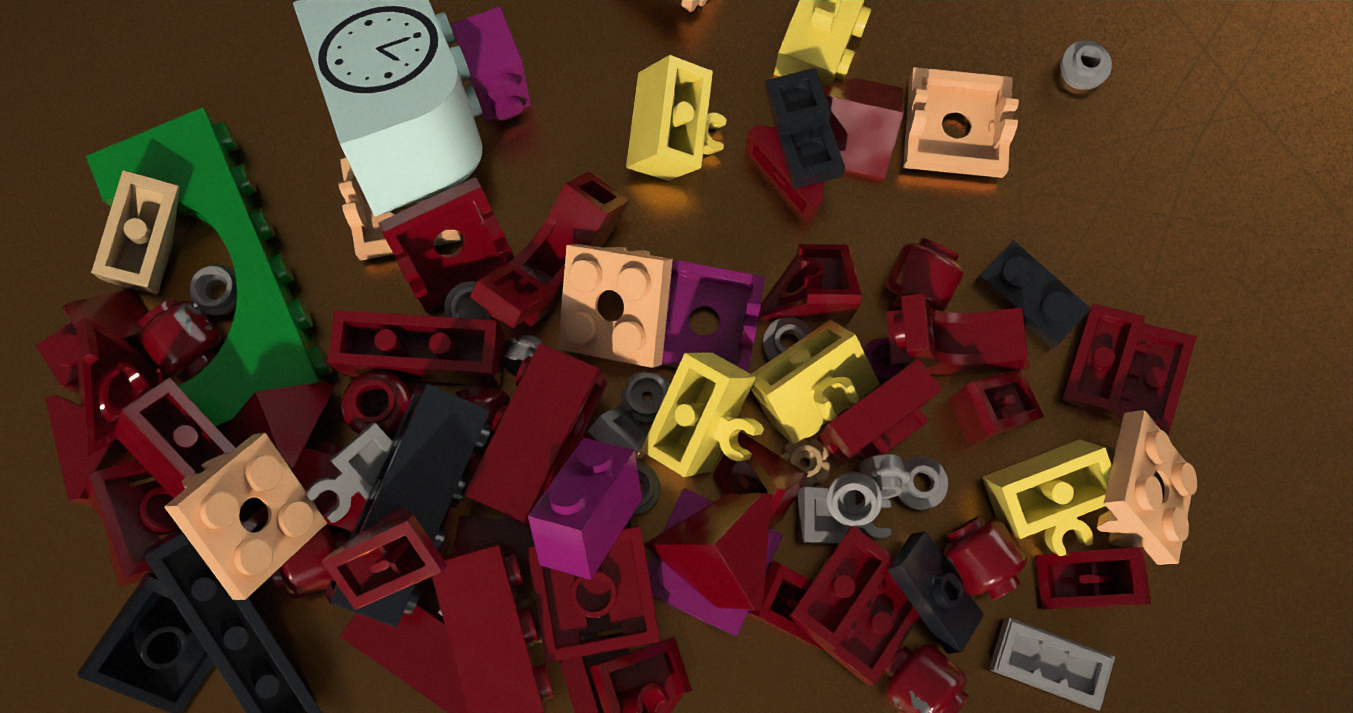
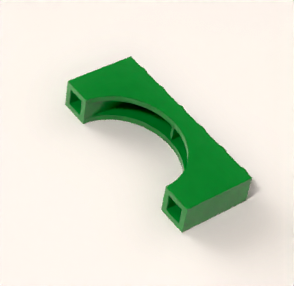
(269, 327)

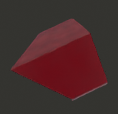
(865, 124)
(815, 286)
(109, 380)
(282, 414)
(721, 550)
(642, 680)

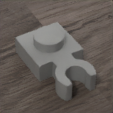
(358, 468)
(820, 527)

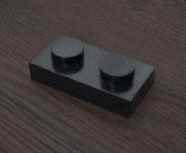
(1046, 302)

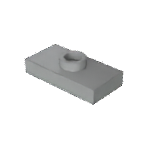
(1052, 663)

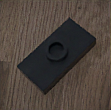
(935, 592)

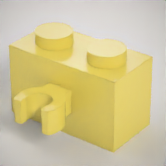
(820, 38)
(672, 119)
(813, 381)
(701, 416)
(1052, 492)

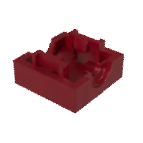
(881, 417)
(129, 516)
(569, 600)

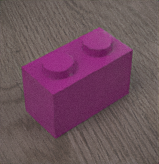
(493, 64)
(586, 508)

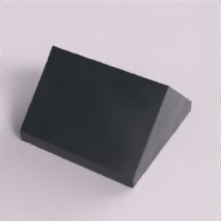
(149, 652)

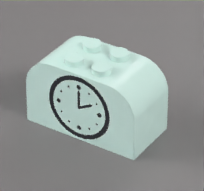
(394, 95)

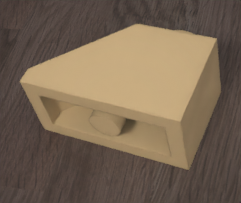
(138, 234)

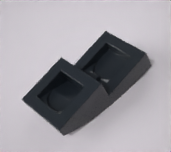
(803, 128)

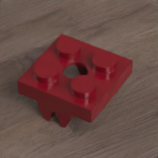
(413, 236)

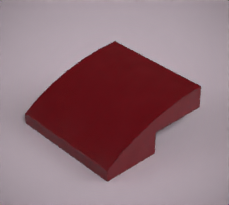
(1128, 367)
(856, 607)

